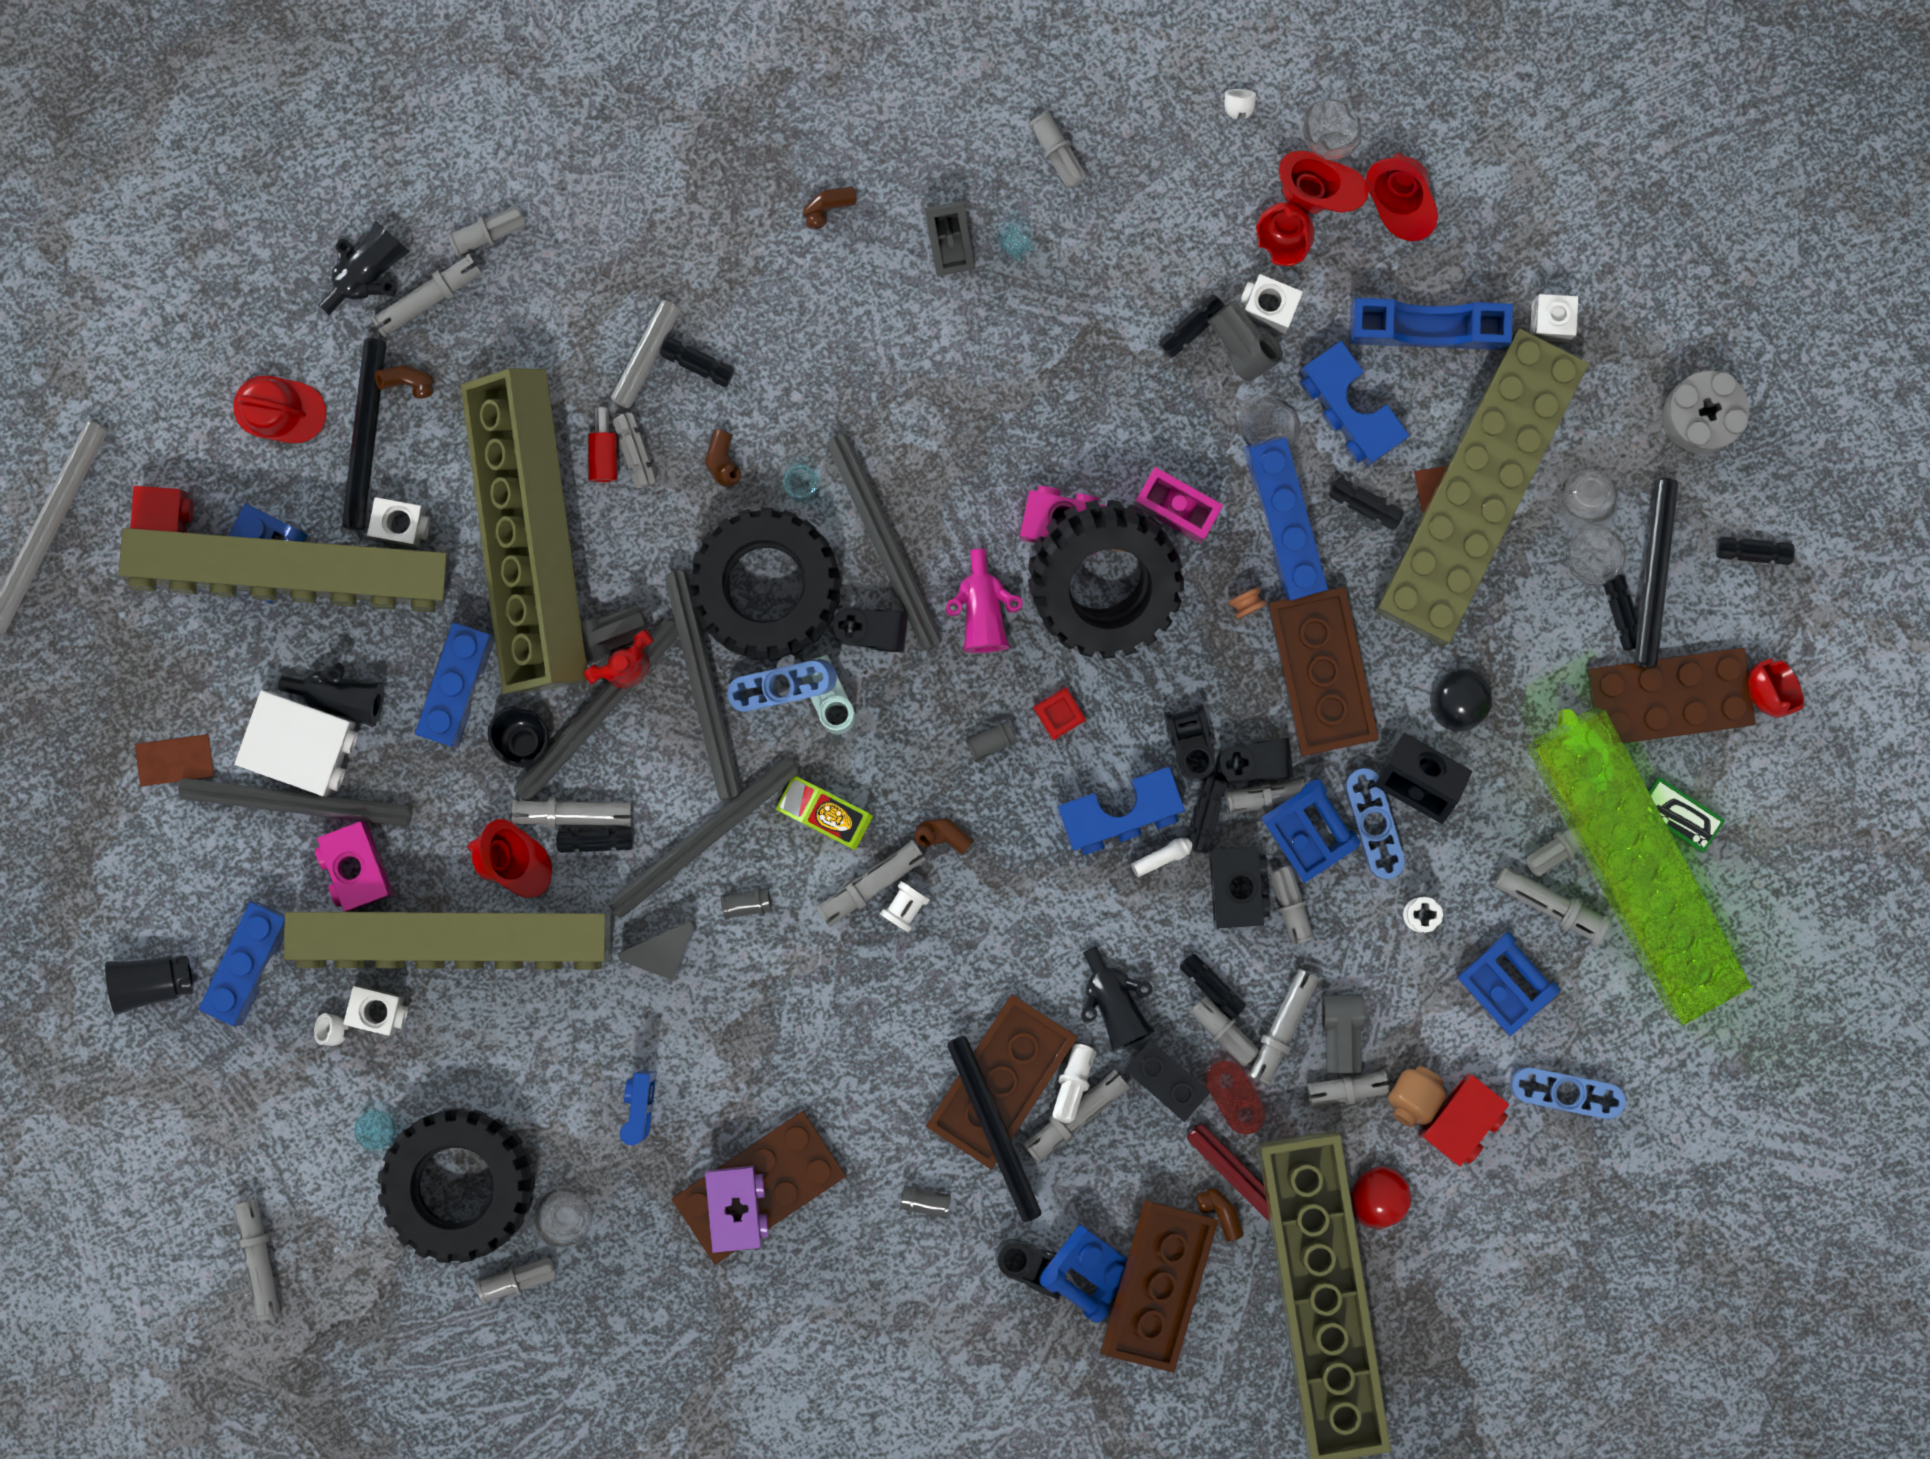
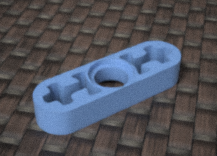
(793, 674)
(1390, 830)
(1598, 1088)

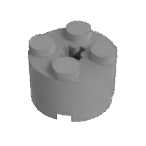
(1714, 392)

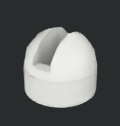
(1239, 101)
(329, 1030)

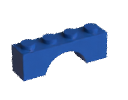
(1402, 324)
(1287, 518)

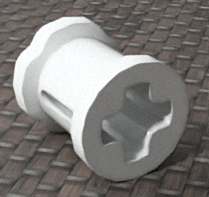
(1429, 905)
(904, 907)

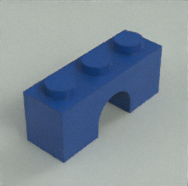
(1368, 434)
(451, 690)
(1155, 801)
(242, 965)

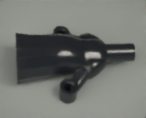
(355, 276)
(341, 696)
(1110, 991)

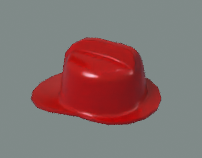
(1321, 184)
(1403, 197)
(279, 409)
(511, 859)

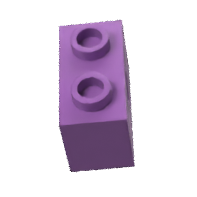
(725, 1229)

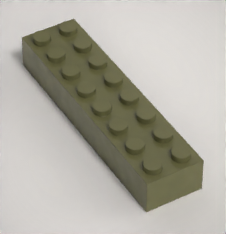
(1481, 487)
(524, 530)
(283, 568)
(443, 937)
(1324, 1296)

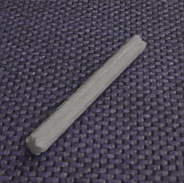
(49, 520)

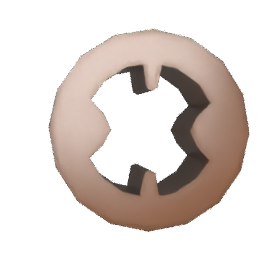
(1247, 603)

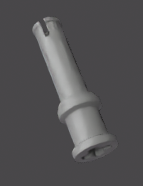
(1569, 913)

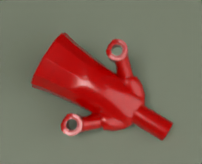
(625, 666)

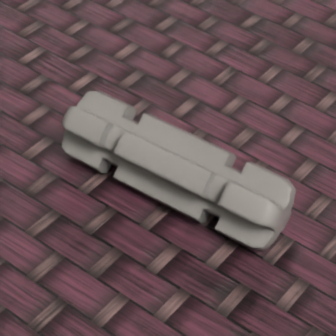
(634, 450)

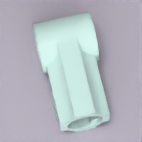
(826, 701)

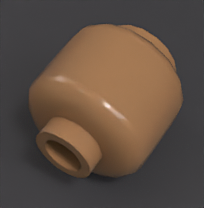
(1417, 1096)

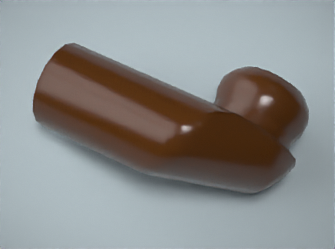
(825, 201)
(406, 375)
(719, 462)
(942, 831)
(1225, 1210)

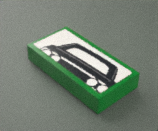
(1685, 816)

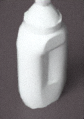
(1174, 850)

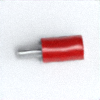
(602, 450)

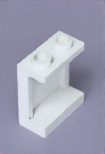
(296, 744)

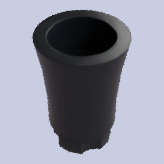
(147, 981)

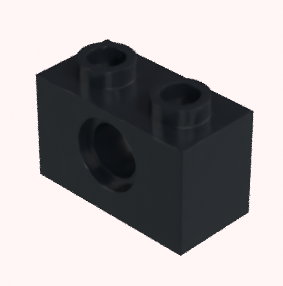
(1423, 778)
(1224, 867)
(1166, 1080)

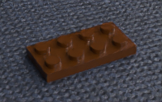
(1323, 672)
(1676, 696)
(1017, 1064)
(794, 1172)
(1159, 1286)

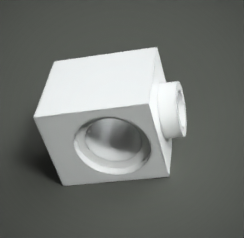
(1287, 297)
(1554, 317)
(381, 523)
(358, 1010)

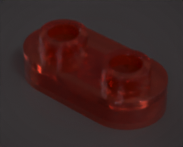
(1235, 1097)

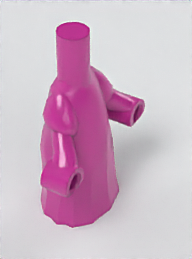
(983, 612)

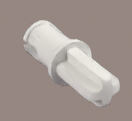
(1073, 1082)

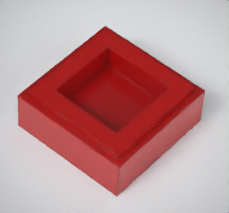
(1059, 714)

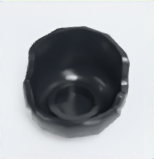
(1461, 700)
(518, 737)

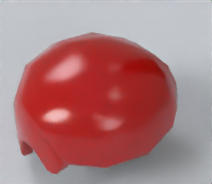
(1285, 233)
(1775, 689)
(1380, 1198)

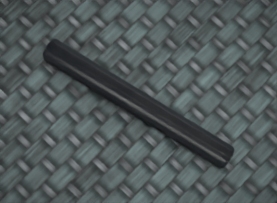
(363, 435)
(1656, 573)
(994, 1129)

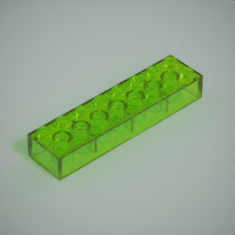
(1638, 865)

